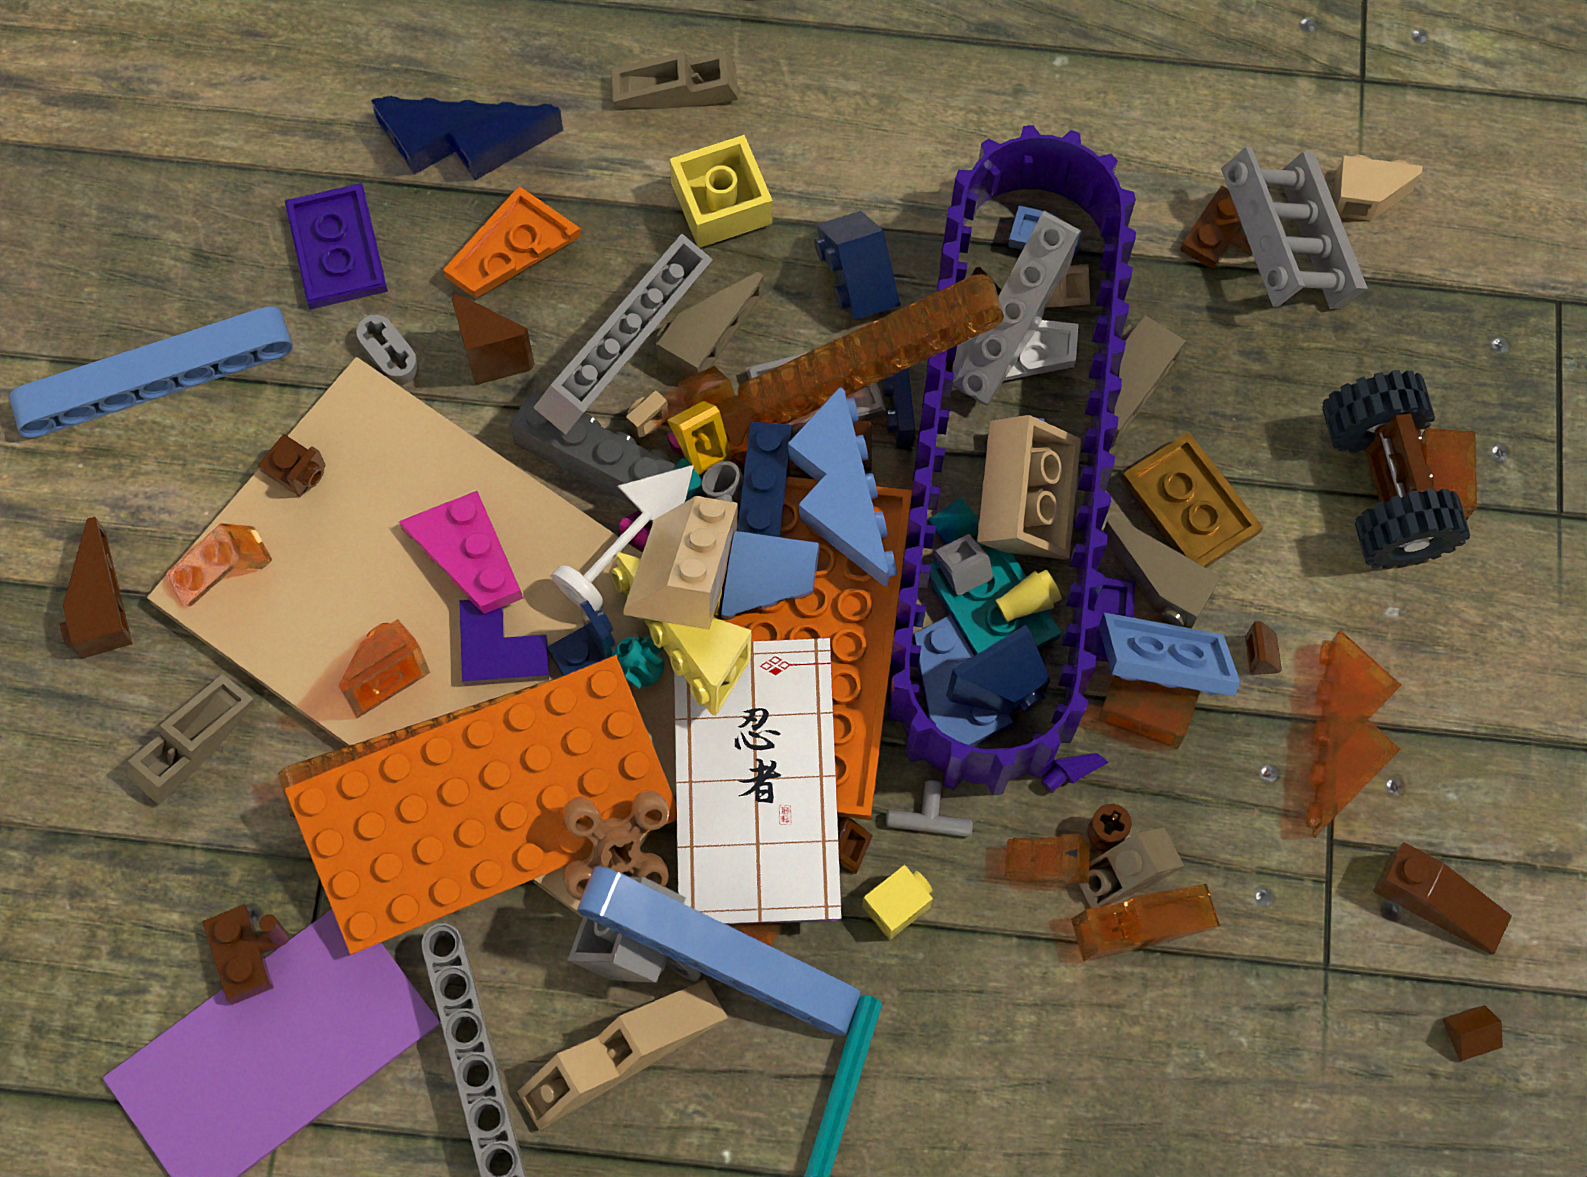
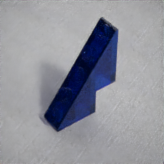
(477, 132)

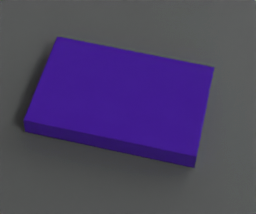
(335, 246)

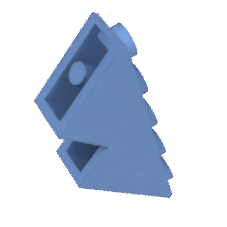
(841, 501)

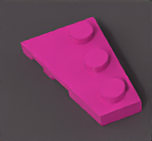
(467, 549)

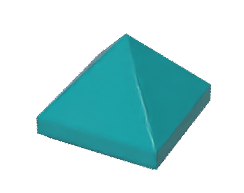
(955, 522)

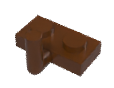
(1216, 231)
(240, 951)

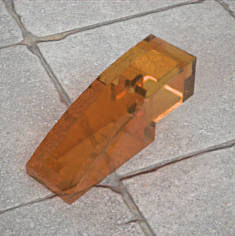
(1144, 921)

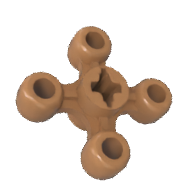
(615, 840)

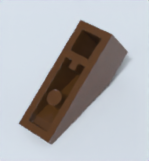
(93, 598)
(1442, 897)

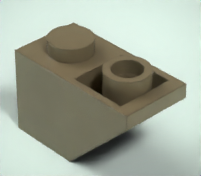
(1131, 867)

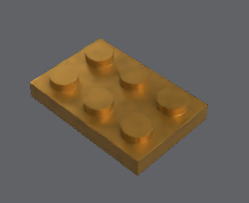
(1191, 502)

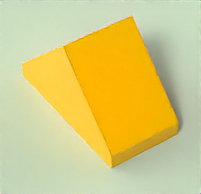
(701, 436)

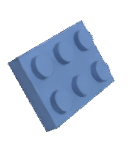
(1168, 655)

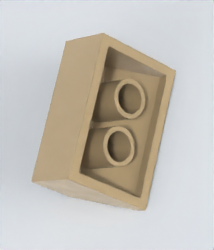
(1029, 488)
(684, 563)

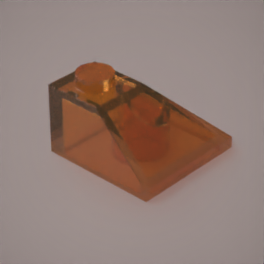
(382, 667)

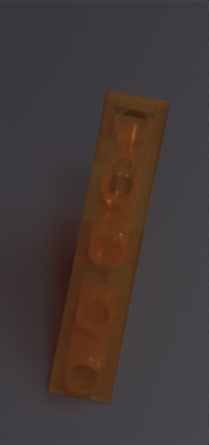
(1348, 743)

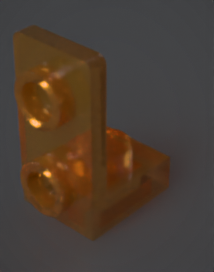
(214, 557)

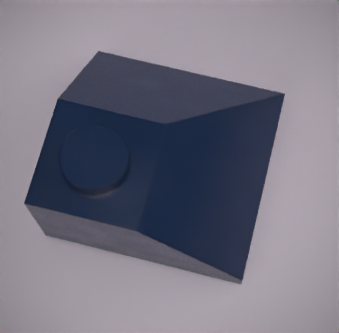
(1002, 676)

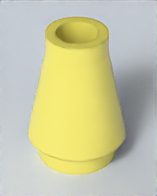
(1030, 596)

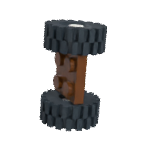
(1386, 422)

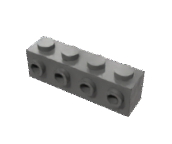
(587, 449)

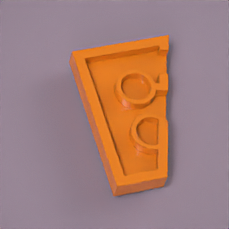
(509, 243)

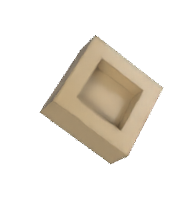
(646, 416)

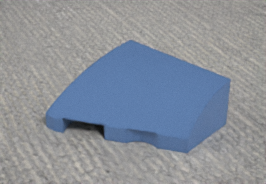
(767, 571)

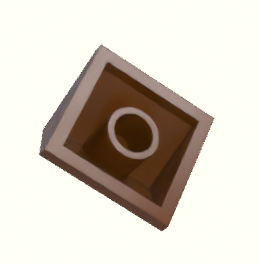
(492, 342)

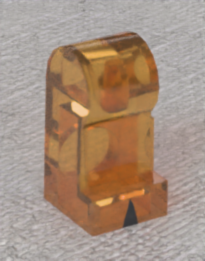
(1048, 859)

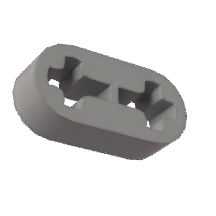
(393, 344)

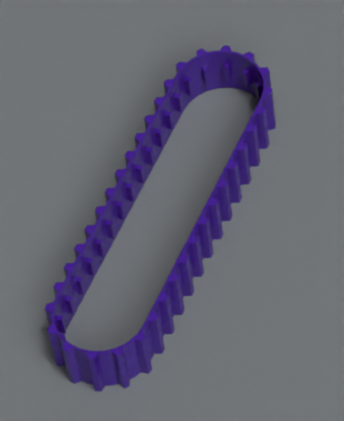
(1089, 181)

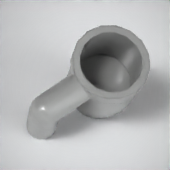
(724, 483)

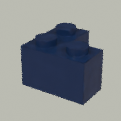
(860, 257)

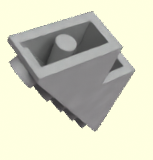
(1023, 302)

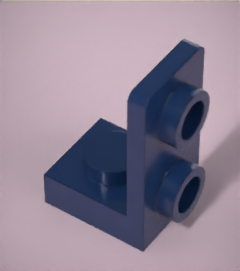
(585, 645)

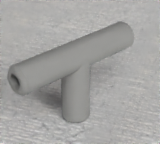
(929, 818)

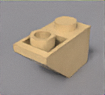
(1371, 186)

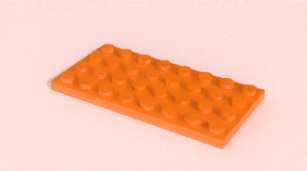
(861, 628)
(474, 803)

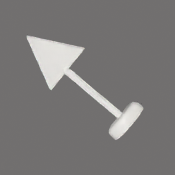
(653, 498)

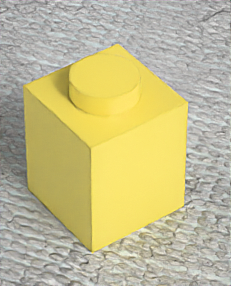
(898, 901)

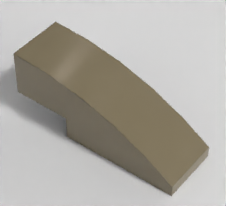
(676, 81)
(188, 738)

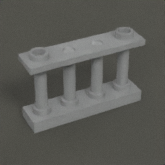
(1316, 218)

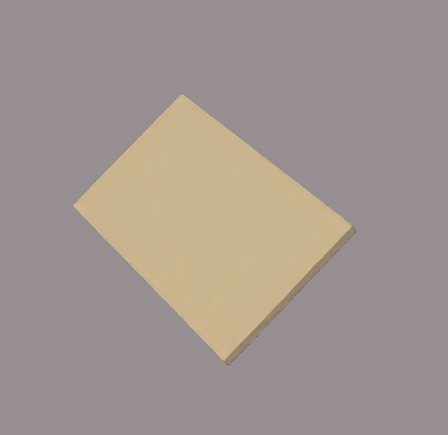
(350, 567)

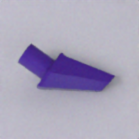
(1071, 769)

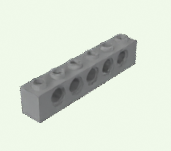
(622, 334)

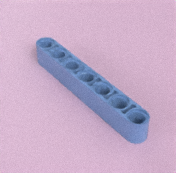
(150, 372)
(718, 950)

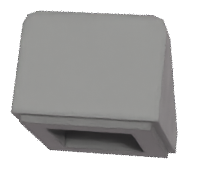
(964, 564)

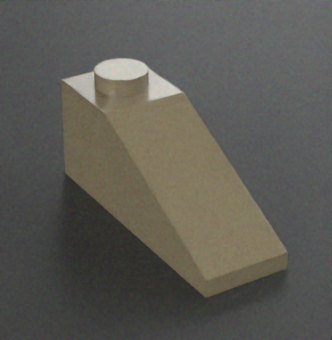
(706, 328)
(1147, 360)
(1166, 578)

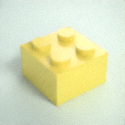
(721, 191)

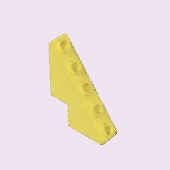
(706, 657)

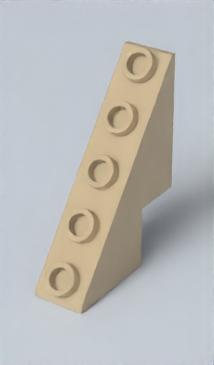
(619, 1052)

